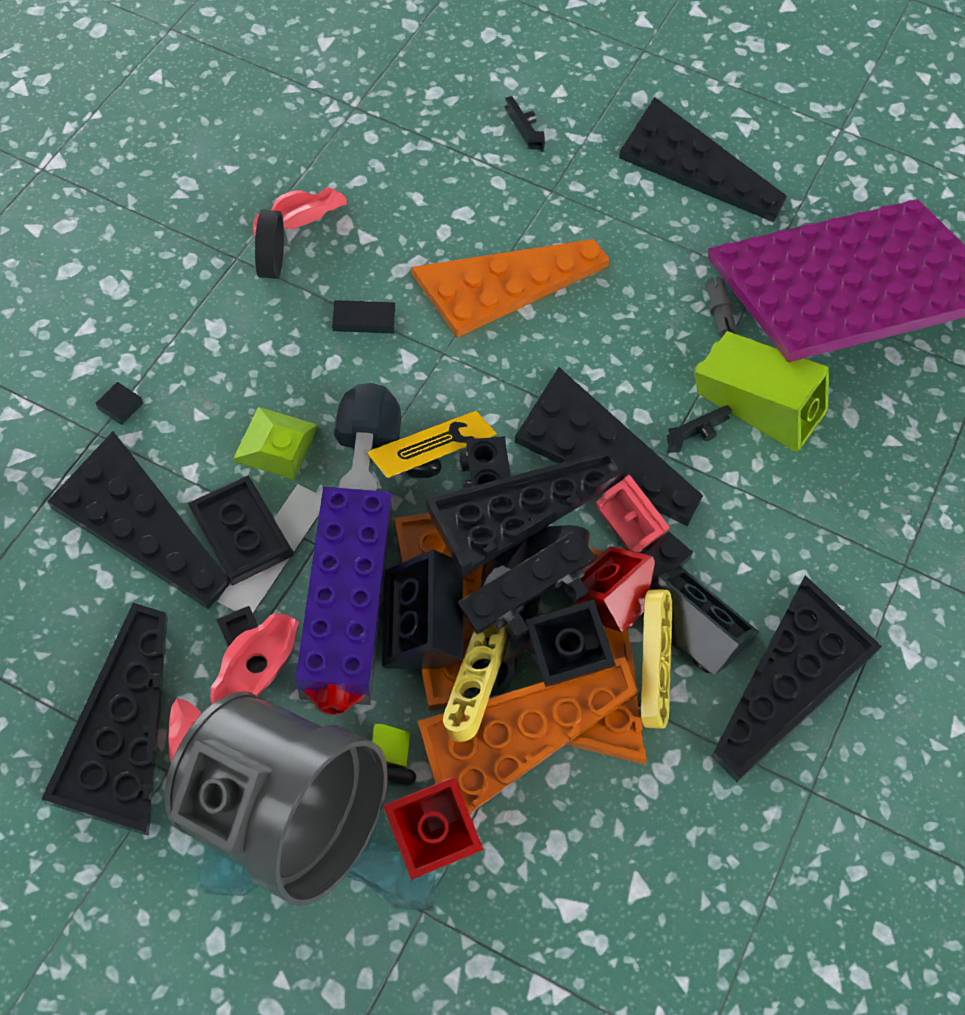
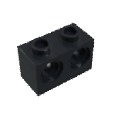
(479, 472)

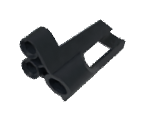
(504, 563)

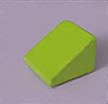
(393, 743)

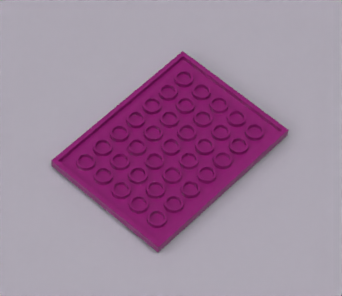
(848, 278)

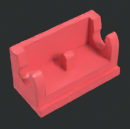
(631, 515)

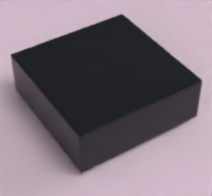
(119, 403)

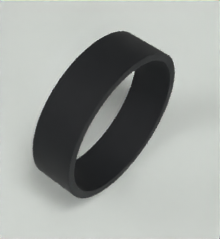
(269, 244)

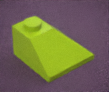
(276, 443)

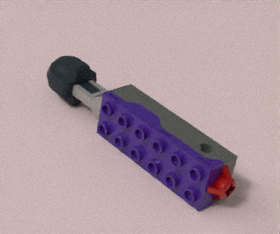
(349, 562)

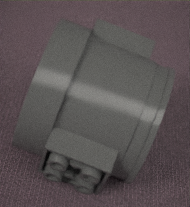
(277, 794)

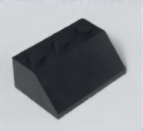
(422, 613)
(703, 622)

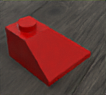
(618, 586)
(432, 828)

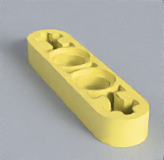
(656, 659)
(479, 678)

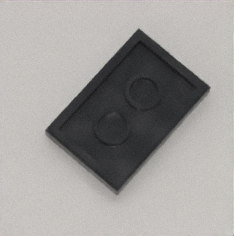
(240, 529)

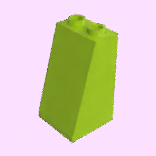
(764, 388)

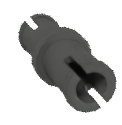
(721, 306)

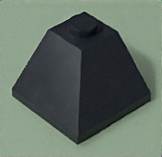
(570, 643)

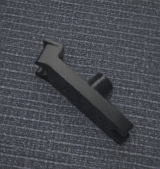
(523, 122)
(701, 425)

